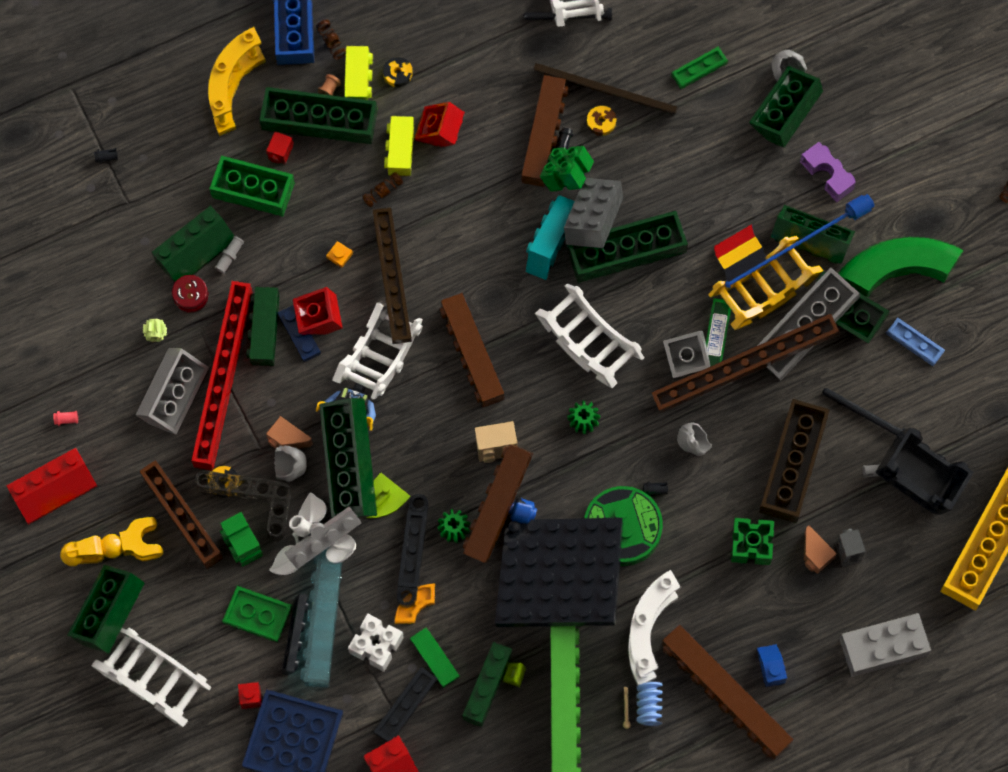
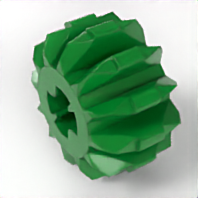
(591, 417)
(460, 522)

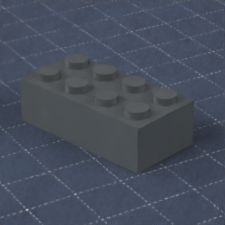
(593, 213)

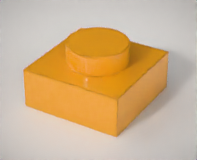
(339, 254)

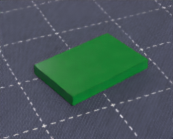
(257, 614)

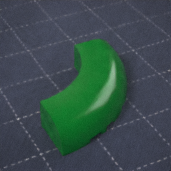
(900, 258)

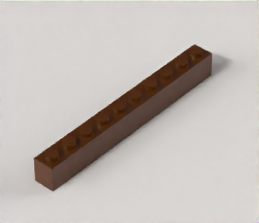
(745, 363)

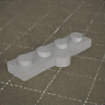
(322, 537)

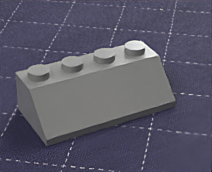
(172, 390)

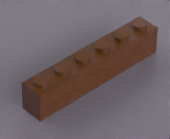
(544, 128)
(472, 350)
(498, 502)
(181, 514)

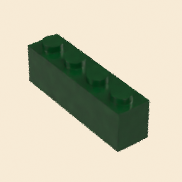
(264, 326)
(487, 684)

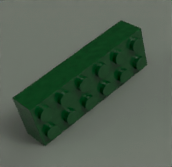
(318, 115)
(630, 247)
(348, 457)

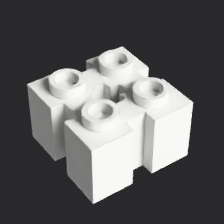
(372, 630)

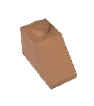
(285, 433)
(816, 551)

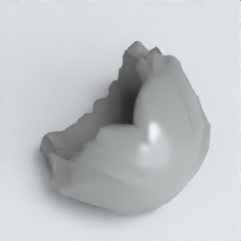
(784, 59)
(693, 439)
(289, 463)

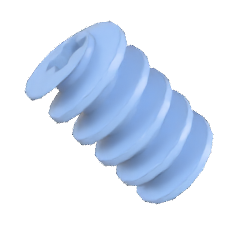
(648, 703)

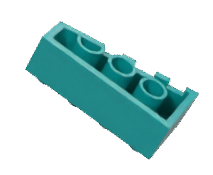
(548, 238)

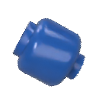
(522, 511)

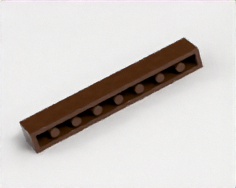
(726, 692)

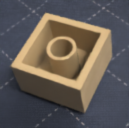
(493, 439)

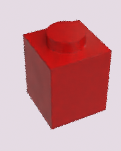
(279, 148)
(249, 695)

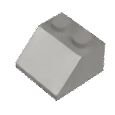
(687, 354)

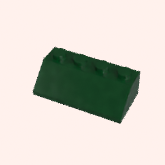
(786, 106)
(829, 243)
(193, 245)
(863, 318)

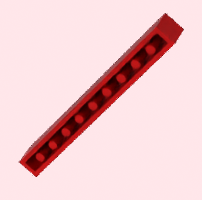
(222, 376)

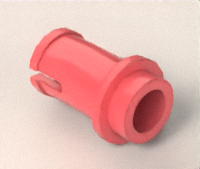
(65, 418)

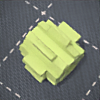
(154, 330)

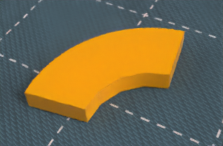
(425, 598)

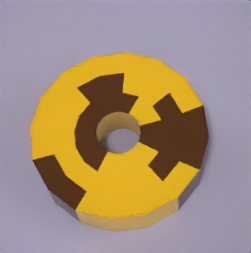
(601, 128)

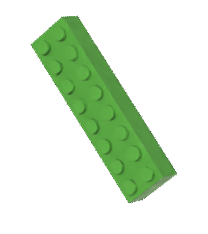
(564, 699)

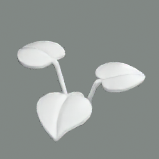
(311, 512)

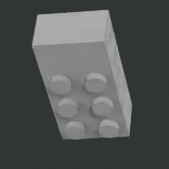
(885, 644)

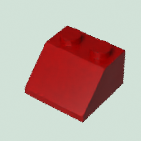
(440, 124)
(317, 312)
(390, 758)

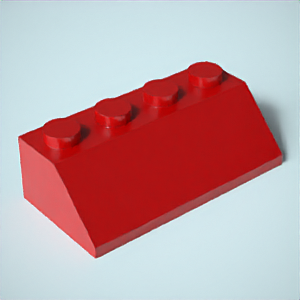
(51, 486)

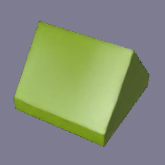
(514, 674)

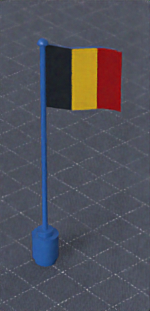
(744, 254)

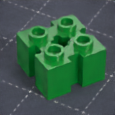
(566, 168)
(761, 533)
(242, 540)

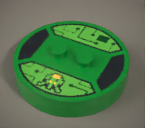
(640, 520)

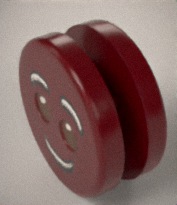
(190, 293)

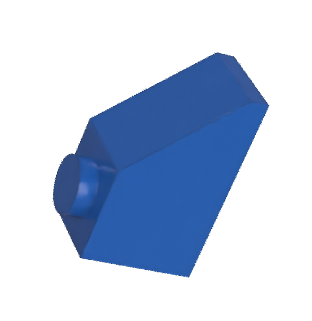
(772, 665)

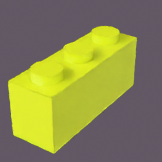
(358, 73)
(399, 145)

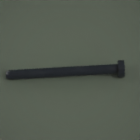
(550, 15)
(861, 411)

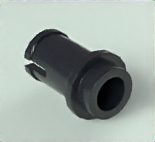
(564, 139)
(105, 155)
(655, 488)

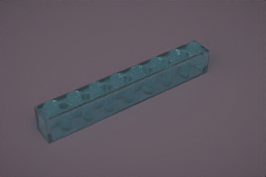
(322, 622)

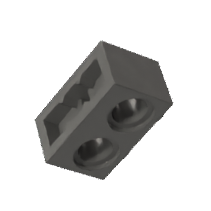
(850, 547)

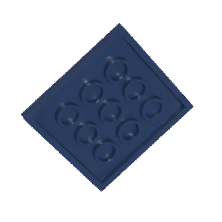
(292, 735)

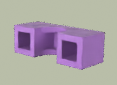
(819, 159)

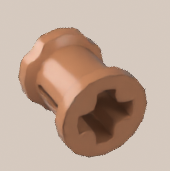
(329, 85)

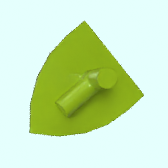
(388, 496)

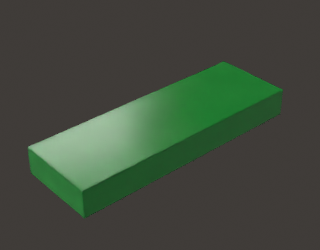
(699, 67)
(434, 657)

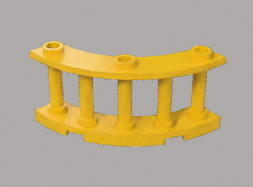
(231, 65)
(774, 300)

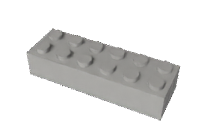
(826, 297)

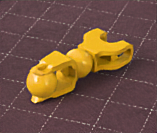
(111, 546)

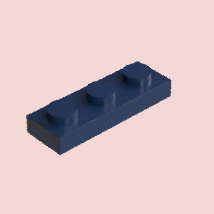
(303, 342)

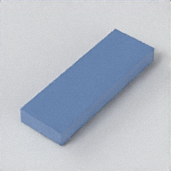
(915, 341)

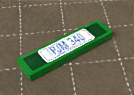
(717, 330)

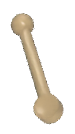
(626, 724)

